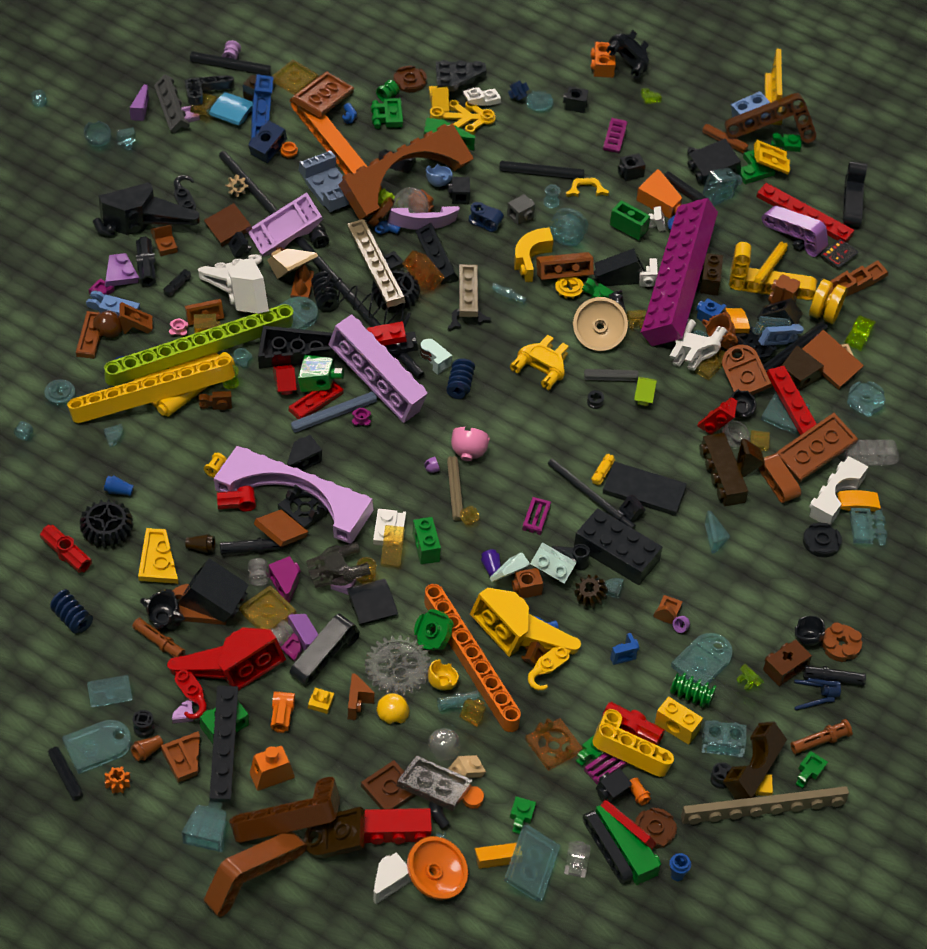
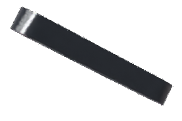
(607, 847)

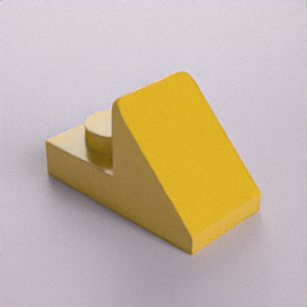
(439, 97)

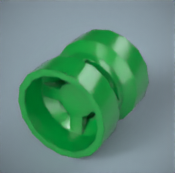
(387, 91)

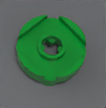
(443, 629)

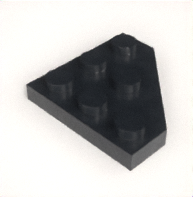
(458, 73)

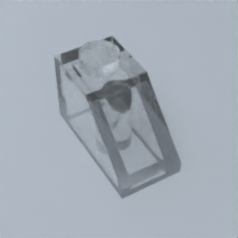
(577, 859)

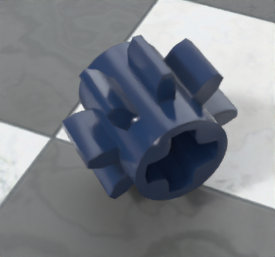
(518, 90)

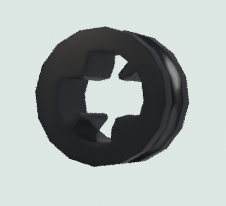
(595, 404)

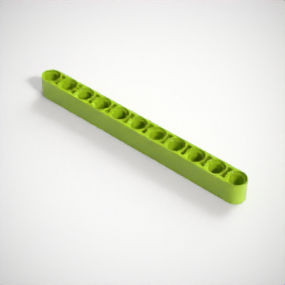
(195, 345)

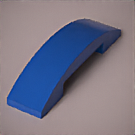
(261, 103)

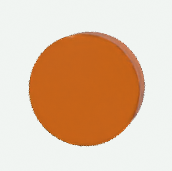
(474, 797)

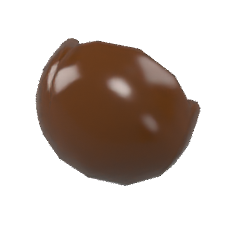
(108, 324)

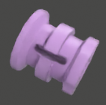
(231, 49)

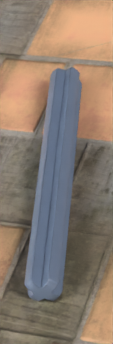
(333, 411)

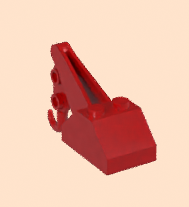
(240, 661)

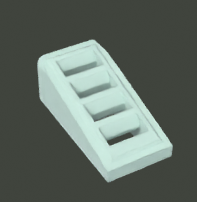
(511, 566)

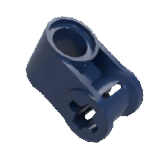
(485, 217)

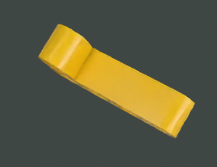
(629, 747)

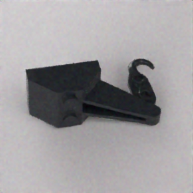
(137, 207)

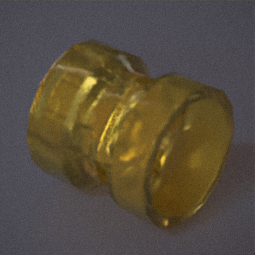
(372, 565)

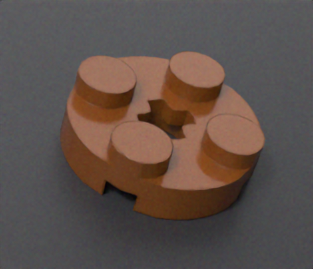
(848, 635)

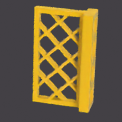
(773, 82)

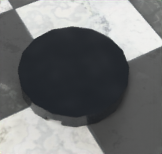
(822, 540)

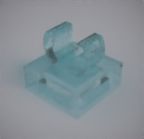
(126, 137)

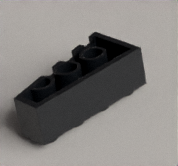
(289, 346)

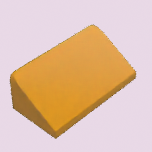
(494, 855)

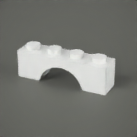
(848, 476)

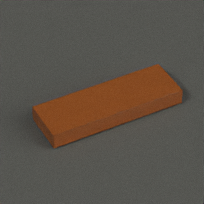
(89, 338)

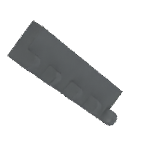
(171, 104)

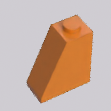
(659, 192)

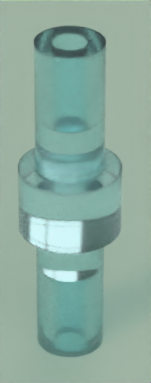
(508, 293)

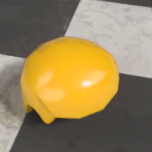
(442, 676)
(392, 708)

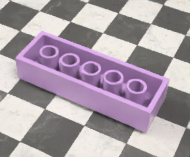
(378, 368)

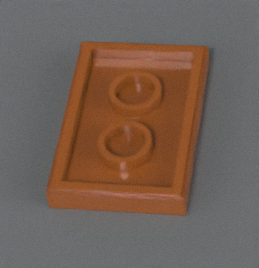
(837, 361)

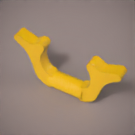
(586, 181)

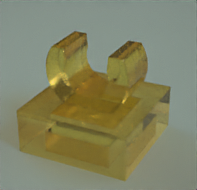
(636, 316)
(473, 711)

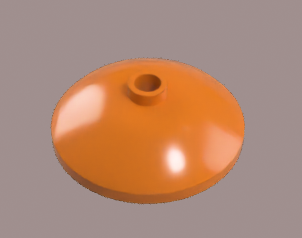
(445, 863)

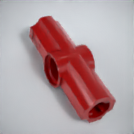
(60, 542)
(636, 724)

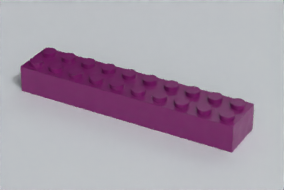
(679, 272)

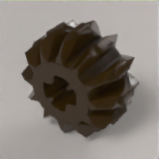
(583, 588)

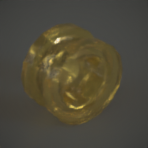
(469, 515)

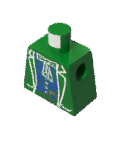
(318, 373)

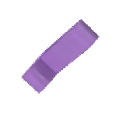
(800, 226)

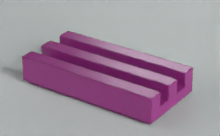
(533, 527)
(588, 769)

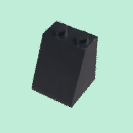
(214, 592)

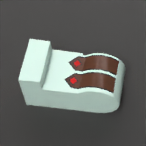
(436, 355)

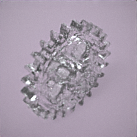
(383, 656)

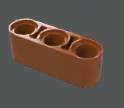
(779, 478)

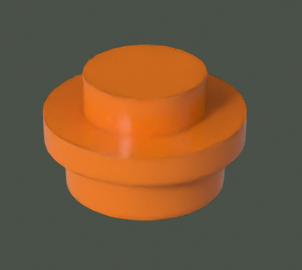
(289, 149)

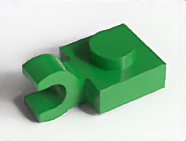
(788, 142)
(596, 291)
(589, 752)
(812, 767)
(522, 812)

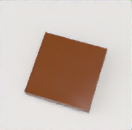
(281, 528)

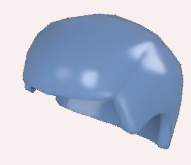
(439, 175)

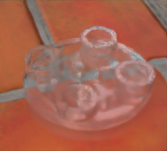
(413, 199)

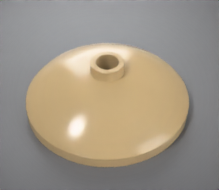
(604, 312)

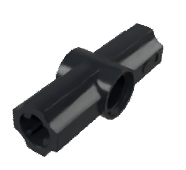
(145, 261)

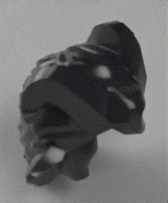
(163, 610)

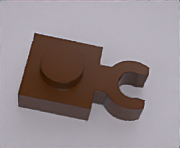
(219, 400)

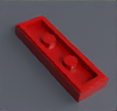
(315, 401)
(630, 825)

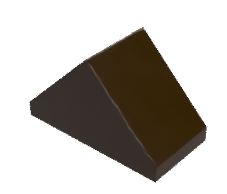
(749, 457)

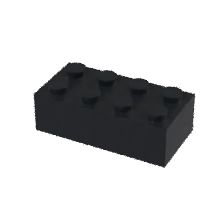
(619, 546)

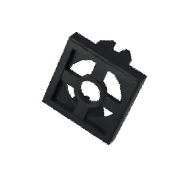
(314, 515)

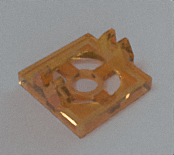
(561, 756)

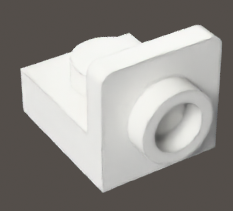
(648, 278)

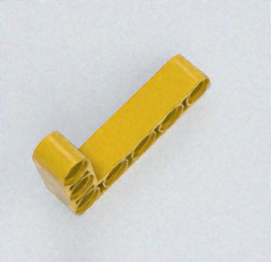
(743, 277)

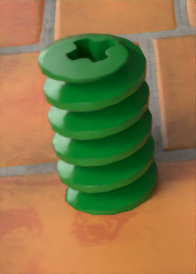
(692, 689)

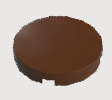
(410, 79)
(381, 212)
(658, 825)

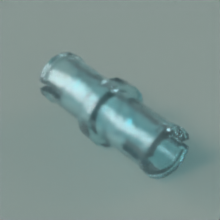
(456, 700)

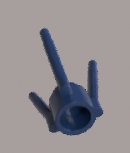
(828, 688)

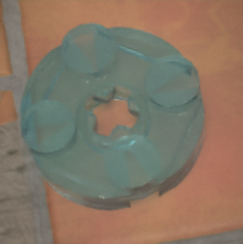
(863, 405)

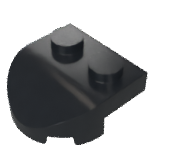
(751, 339)

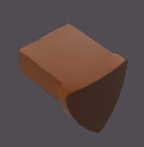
(668, 609)

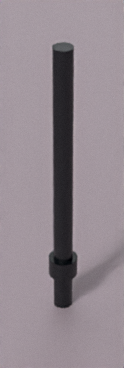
(617, 514)

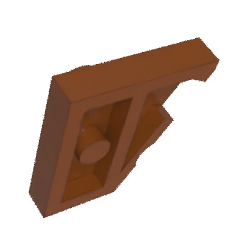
(183, 756)

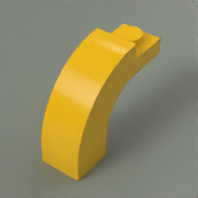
(532, 244)

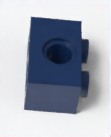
(273, 135)

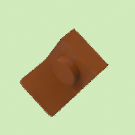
(164, 240)
(135, 318)
(359, 694)

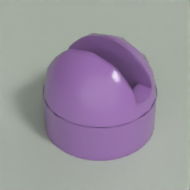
(431, 465)
(678, 622)

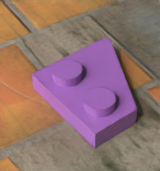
(120, 271)

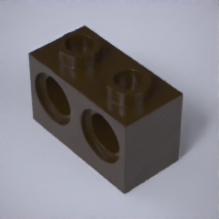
(711, 274)

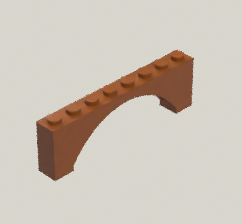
(364, 185)

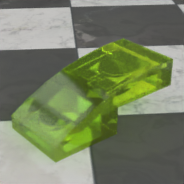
(860, 332)

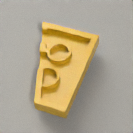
(156, 558)

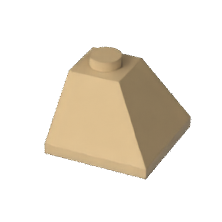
(289, 260)

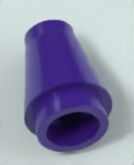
(491, 561)

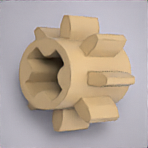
(236, 181)

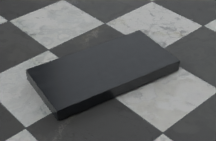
(649, 488)

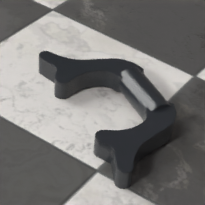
(456, 325)

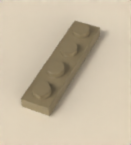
(468, 291)

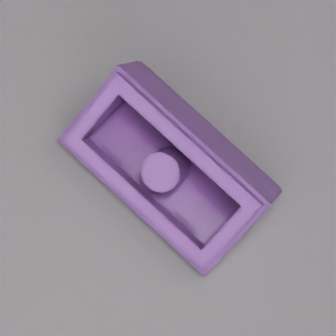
(303, 629)

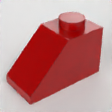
(285, 379)

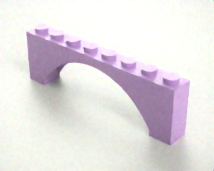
(251, 469)

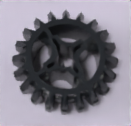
(404, 281)
(116, 529)

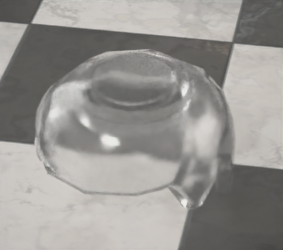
(735, 432)
(444, 744)

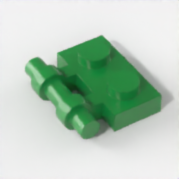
(392, 110)

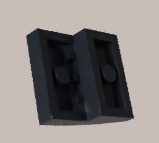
(372, 601)

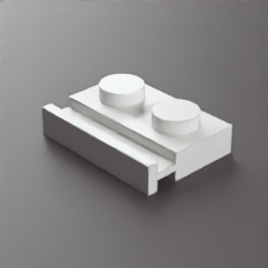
(387, 517)

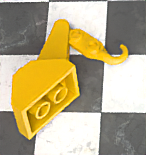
(510, 625)

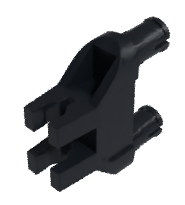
(631, 51)

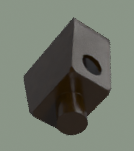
(803, 368)

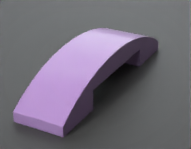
(402, 218)

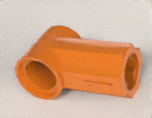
(282, 706)

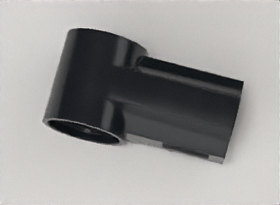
(578, 553)

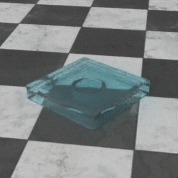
(778, 415)

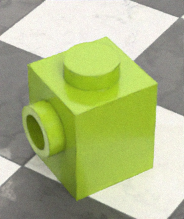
(645, 391)

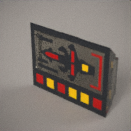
(838, 253)

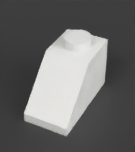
(390, 877)

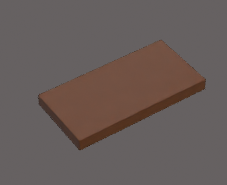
(323, 94)
(817, 447)

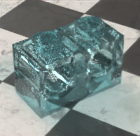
(724, 743)

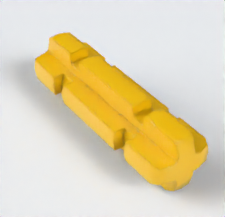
(603, 469)

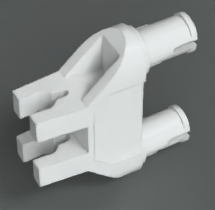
(694, 347)

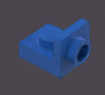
(625, 652)

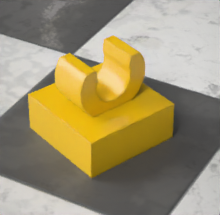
(321, 700)

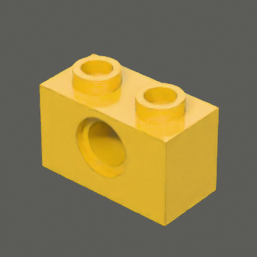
(678, 720)

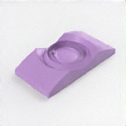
(285, 225)

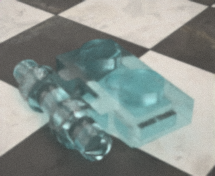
(862, 526)

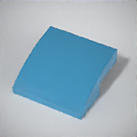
(231, 108)

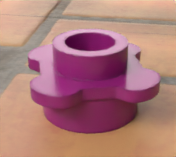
(361, 417)

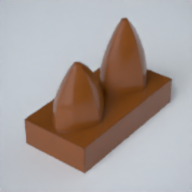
(302, 282)
(208, 307)

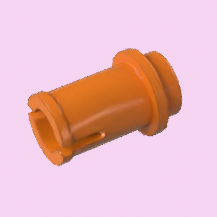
(641, 795)

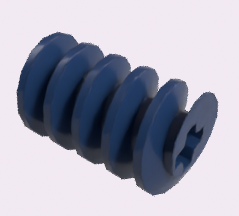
(460, 378)
(71, 612)

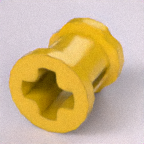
(214, 464)

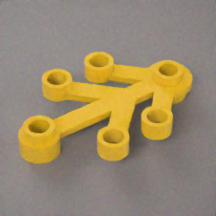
(464, 116)

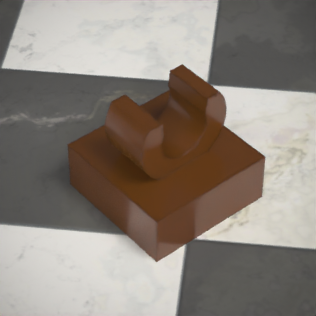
(533, 653)

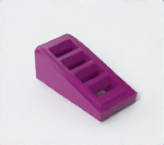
(617, 136)

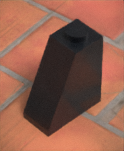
(619, 269)

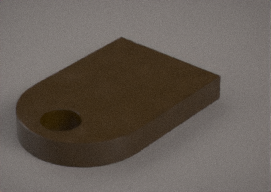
(339, 836)

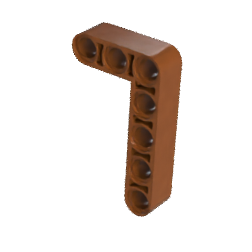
(248, 865)

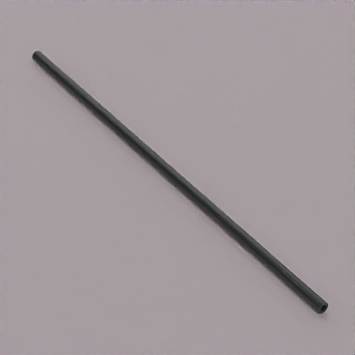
(318, 261)

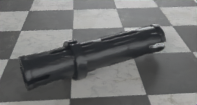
(248, 546)
(834, 675)

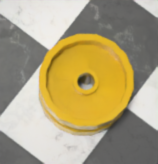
(826, 301)

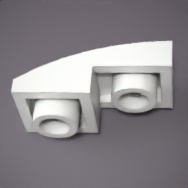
(477, 97)

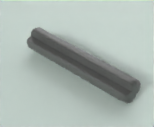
(611, 375)

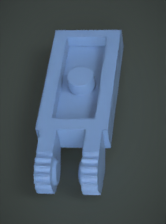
(107, 302)
(780, 334)

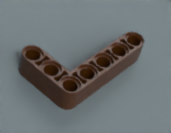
(774, 116)
(289, 816)

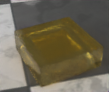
(760, 439)

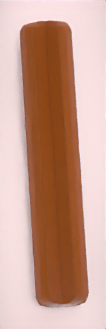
(720, 135)

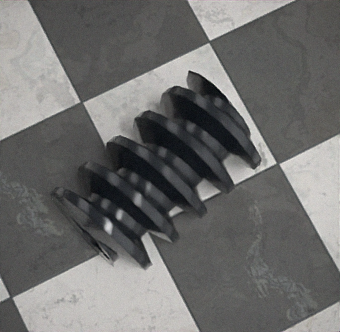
(325, 302)

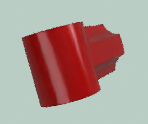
(242, 498)

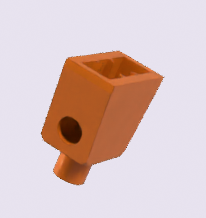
(270, 768)

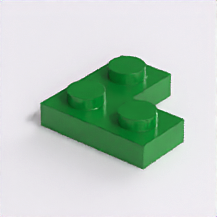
(754, 171)

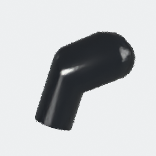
(108, 230)
(438, 815)

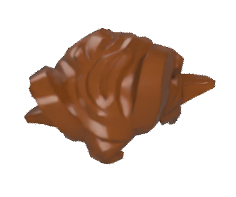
(722, 320)

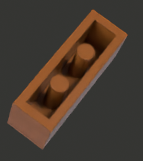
(565, 265)

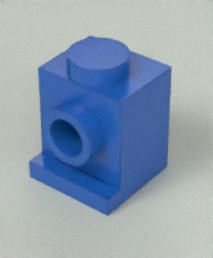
(708, 309)

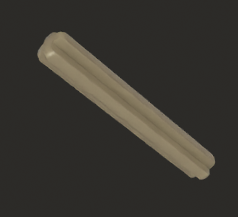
(455, 488)

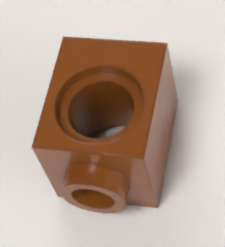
(533, 582)

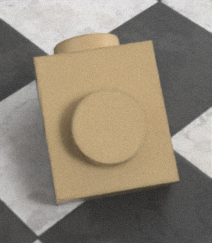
(468, 766)

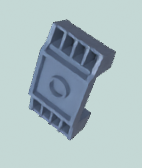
(323, 180)

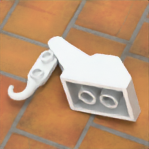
(242, 281)

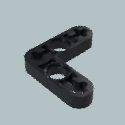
(195, 86)

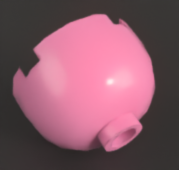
(469, 444)

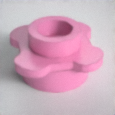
(178, 327)

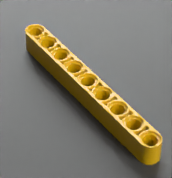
(151, 389)

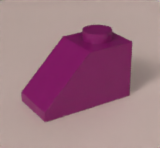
(284, 577)

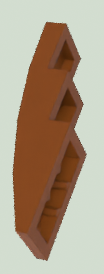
(861, 277)

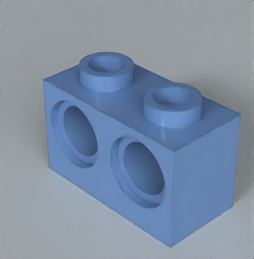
(749, 103)

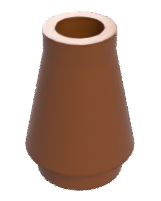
(144, 748)

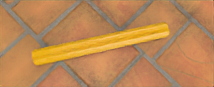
(770, 263)

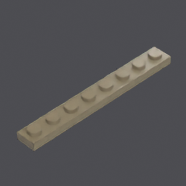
(376, 263)
(764, 805)

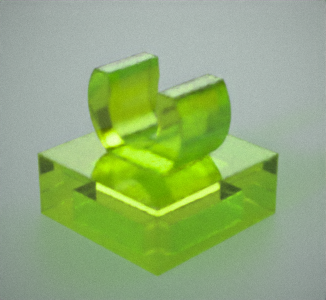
(750, 675)

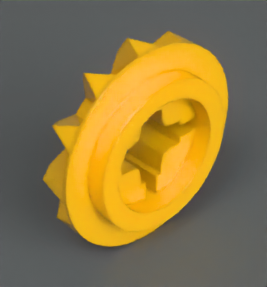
(574, 283)

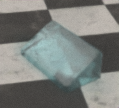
(109, 691)

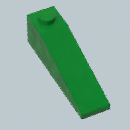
(636, 853)

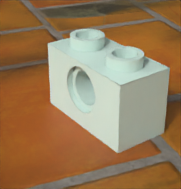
(553, 562)

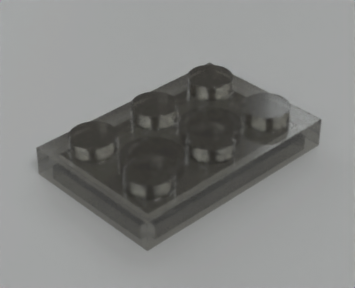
(434, 783)

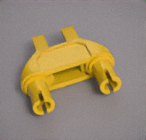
(544, 359)

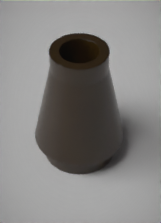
(202, 543)

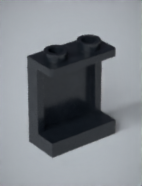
(711, 158)

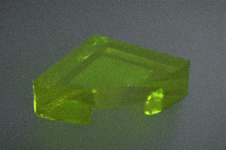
(649, 96)

